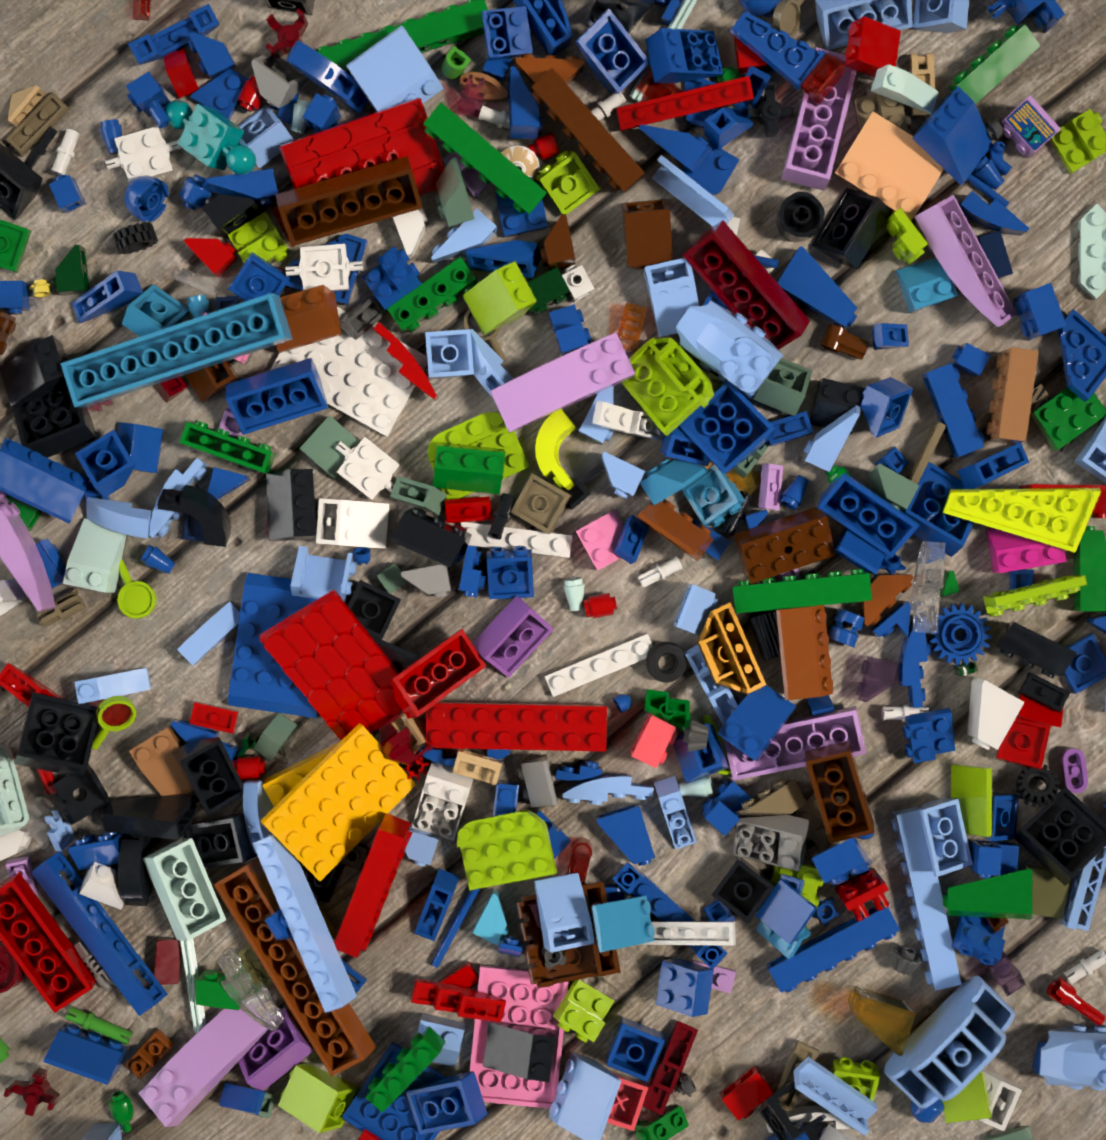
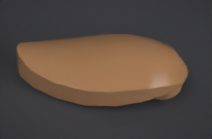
(492, 88)

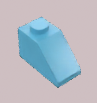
(492, 920)

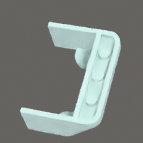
(12, 802)

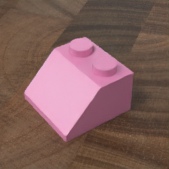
(601, 539)

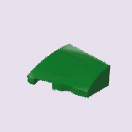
(668, 709)

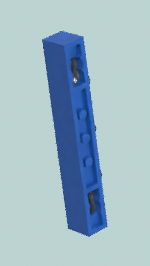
(99, 934)

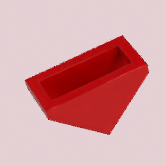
(180, 73)

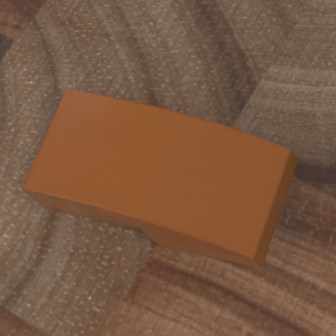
(149, 1054)

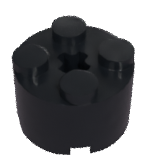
(810, 210)

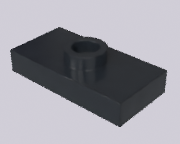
(1044, 692)

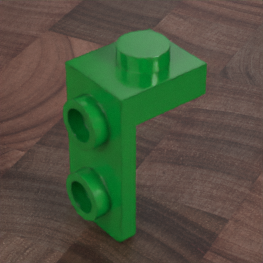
(663, 1127)

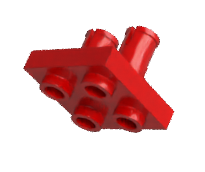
(862, 889)

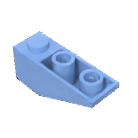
(468, 236)
(675, 812)

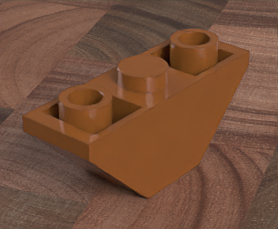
(535, 68)
(884, 591)

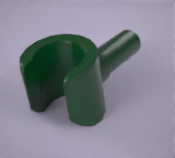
(247, 744)

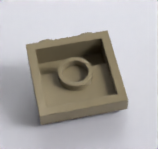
(883, 106)

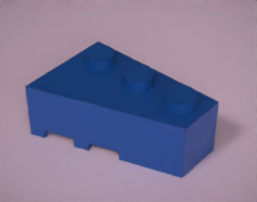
(548, 23)

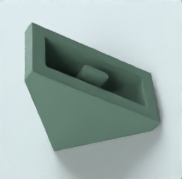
(275, 736)

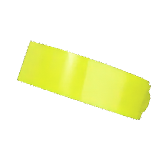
(547, 447)

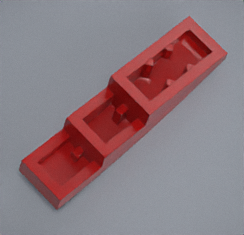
(411, 369)
(22, 684)
(460, 1000)

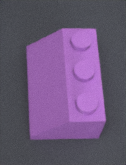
(512, 636)
(275, 1053)

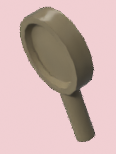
(787, 16)

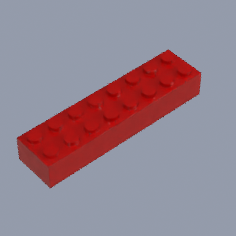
(517, 726)

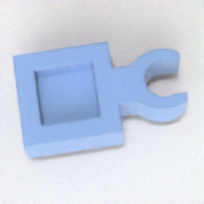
(60, 832)

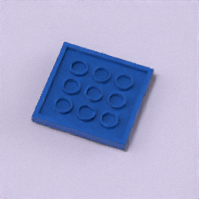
(397, 1120)

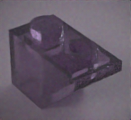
(877, 677)
(1006, 975)

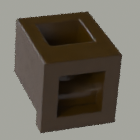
(362, 854)

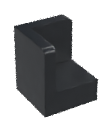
(578, 492)

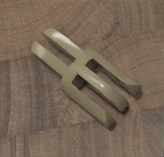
(65, 607)

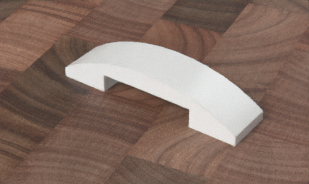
(809, 1113)

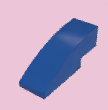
(992, 216)
(192, 732)

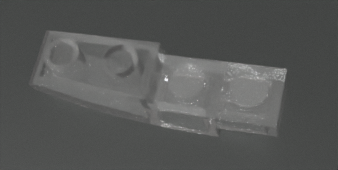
(927, 585)
(251, 998)

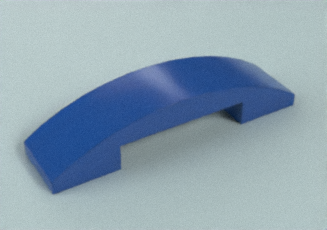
(174, 37)
(437, 755)

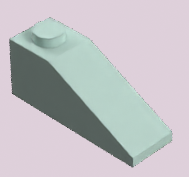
(904, 88)

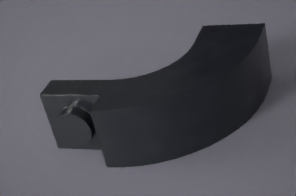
(203, 508)
(132, 872)

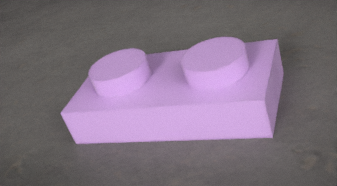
(770, 486)
(722, 977)

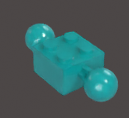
(210, 137)

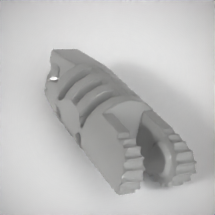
(94, 966)

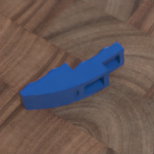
(327, 75)
(909, 672)

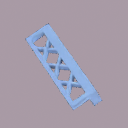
(691, 193)
(1077, 894)
(834, 1095)

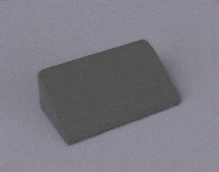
(362, 317)

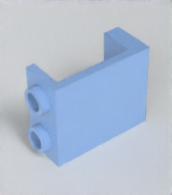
(319, 575)

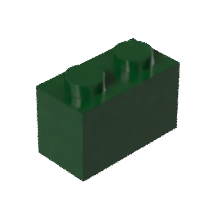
(547, 290)

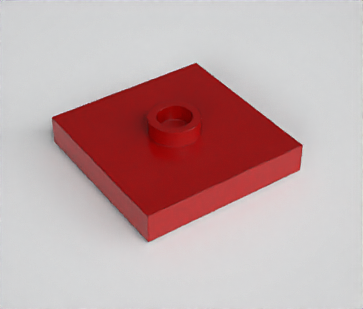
(1025, 743)

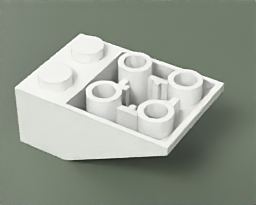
(352, 523)
(442, 801)
(1002, 1098)

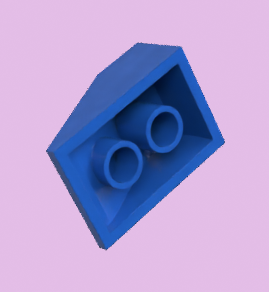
(612, 53)
(757, 721)
(447, 1103)

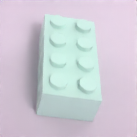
(184, 889)

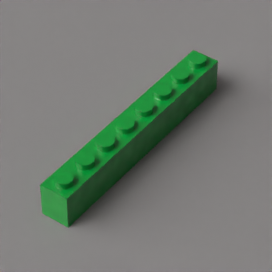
(427, 33)

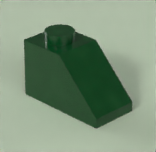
(72, 273)

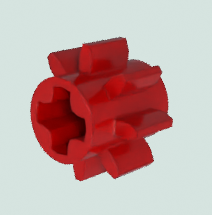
(412, 772)

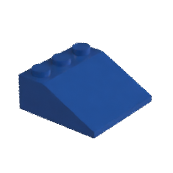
(955, 135)
(728, 428)
(928, 507)

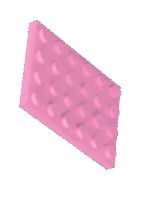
(526, 1007)

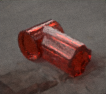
(580, 862)

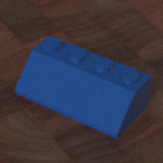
(276, 396)
(40, 481)
(867, 514)

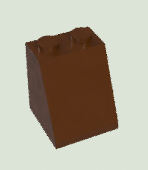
(647, 232)

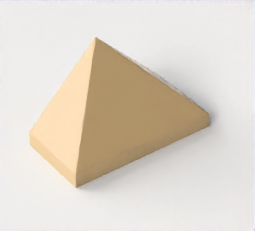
(23, 103)
(416, 728)

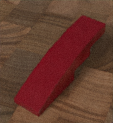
(669, 1067)

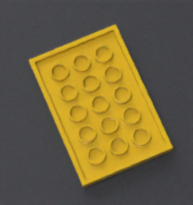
(338, 802)

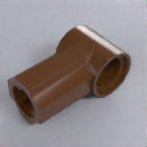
(838, 340)

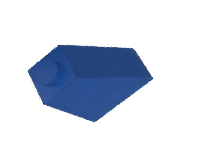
(628, 832)

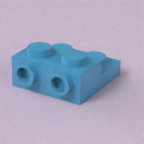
(713, 497)

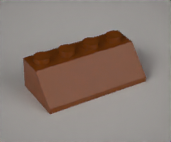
(804, 652)

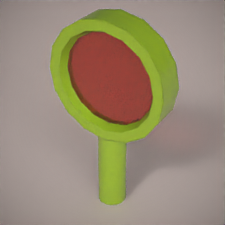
(113, 715)

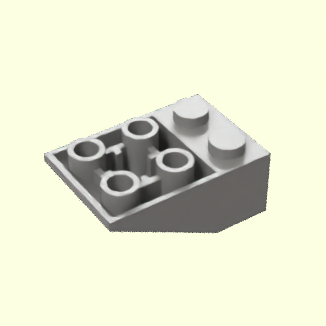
(772, 840)

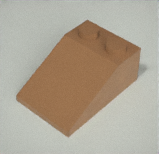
(159, 764)

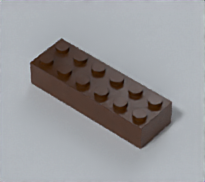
(587, 130)
(349, 201)

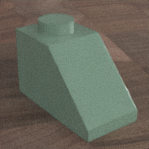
(418, 495)

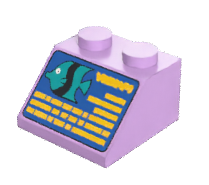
(1029, 127)

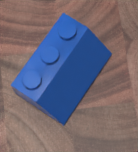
(86, 1053)

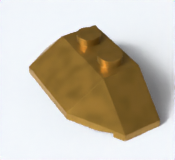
(729, 652)

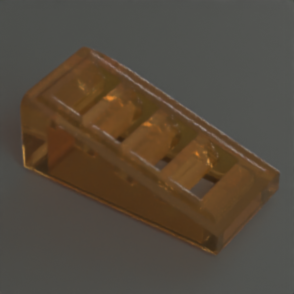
(636, 309)

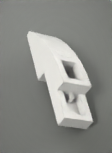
(626, 421)

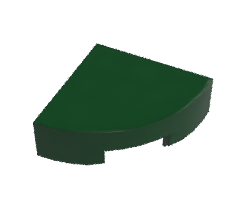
(962, 670)

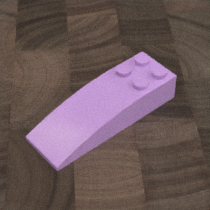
(818, 133)
(964, 260)
(563, 382)
(23, 557)
(795, 738)
(200, 1065)

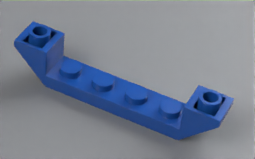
(664, 908)

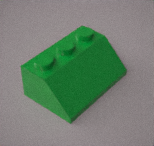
(468, 468)

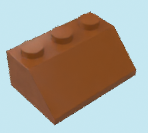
(310, 317)
(677, 528)

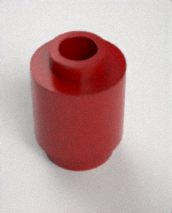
(250, 96)
(600, 606)
(249, 767)

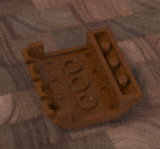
(580, 961)

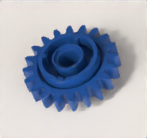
(973, 634)

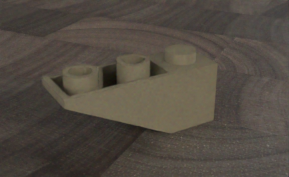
(780, 800)

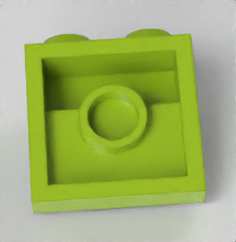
(1080, 141)
(567, 182)
(260, 238)
(909, 241)
(809, 874)
(583, 1011)
(861, 1076)

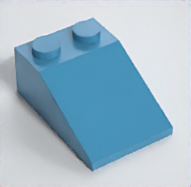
(623, 923)

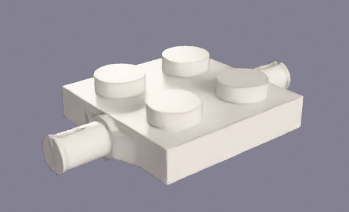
(143, 153)
(325, 266)
(367, 467)

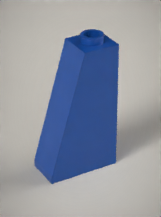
(815, 290)

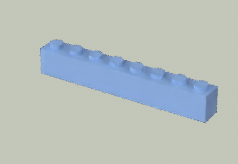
(926, 900)
(305, 923)

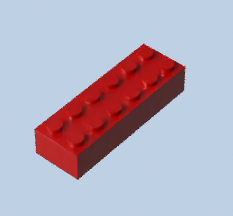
(373, 885)
(41, 945)

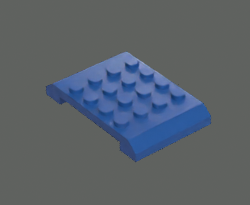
(256, 676)

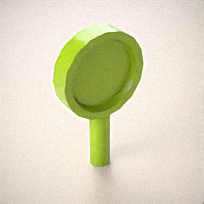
(135, 597)

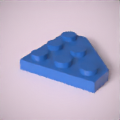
(355, 251)
(1083, 355)

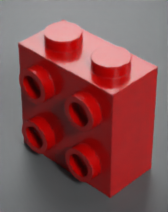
(871, 46)

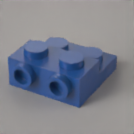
(392, 277)
(510, 573)
(472, 578)
(929, 735)
(977, 939)

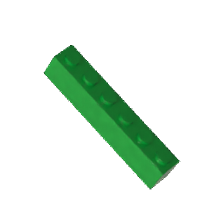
(484, 157)
(802, 592)

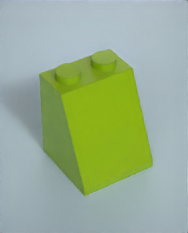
(500, 298)
(317, 1097)

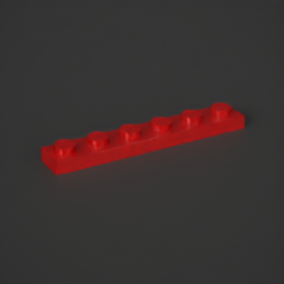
(685, 103)

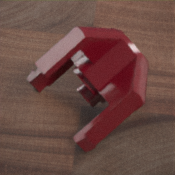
(287, 34)
(397, 745)
(34, 1092)

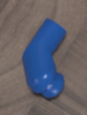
(996, 154)

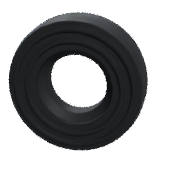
(656, 653)

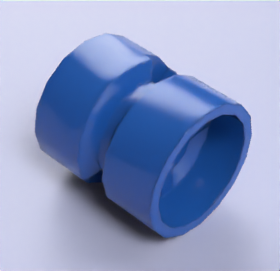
(843, 635)

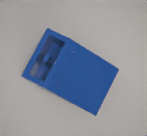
(683, 55)
(842, 861)

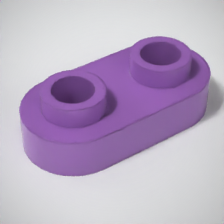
(1074, 769)

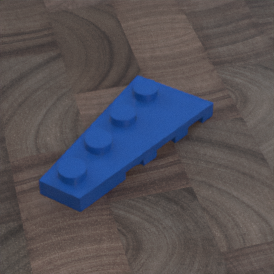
(781, 52)

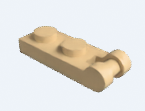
(926, 75)

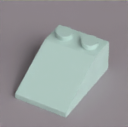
(95, 558)

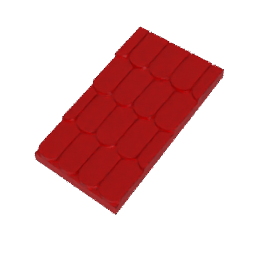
(367, 143)
(335, 665)

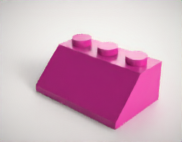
(1015, 552)

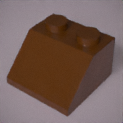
(558, 246)

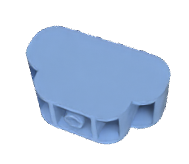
(952, 1044)

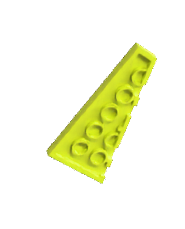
(1043, 515)

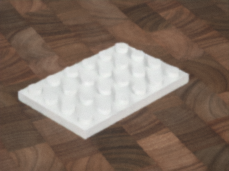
(359, 376)

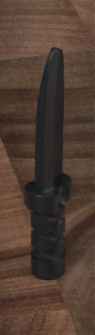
(40, 148)

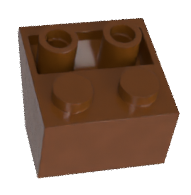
(212, 380)

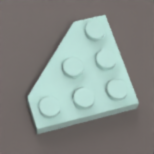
(1092, 252)

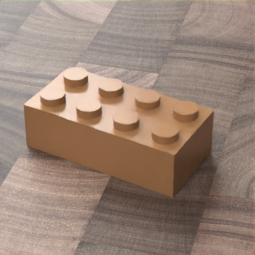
(1012, 395)

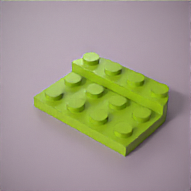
(667, 383)
(482, 431)
(1036, 594)
(505, 849)

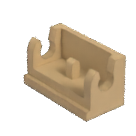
(477, 766)

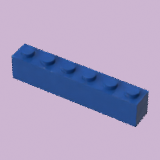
(832, 947)

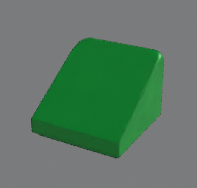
(950, 584)

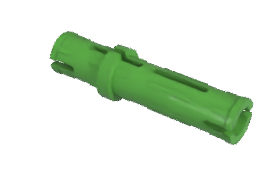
(90, 1021)

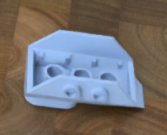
(728, 346)
(1075, 1057)

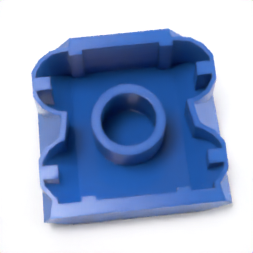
(53, 564)

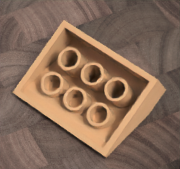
(890, 166)

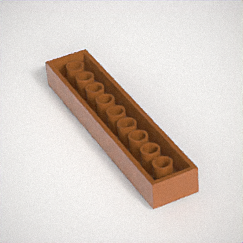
(335, 1035)

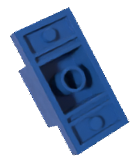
(1045, 12)

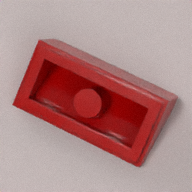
(1038, 712)
(463, 977)

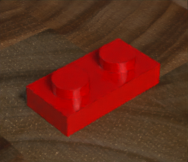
(468, 509)
(214, 717)

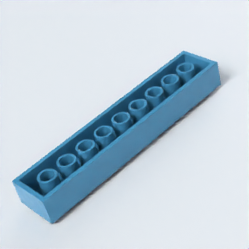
(177, 350)

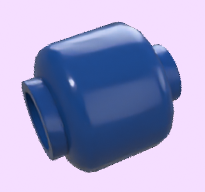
(193, 192)
(928, 1114)

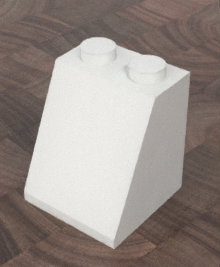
(990, 713)

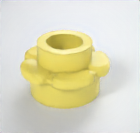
(40, 288)

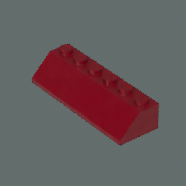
(746, 285)

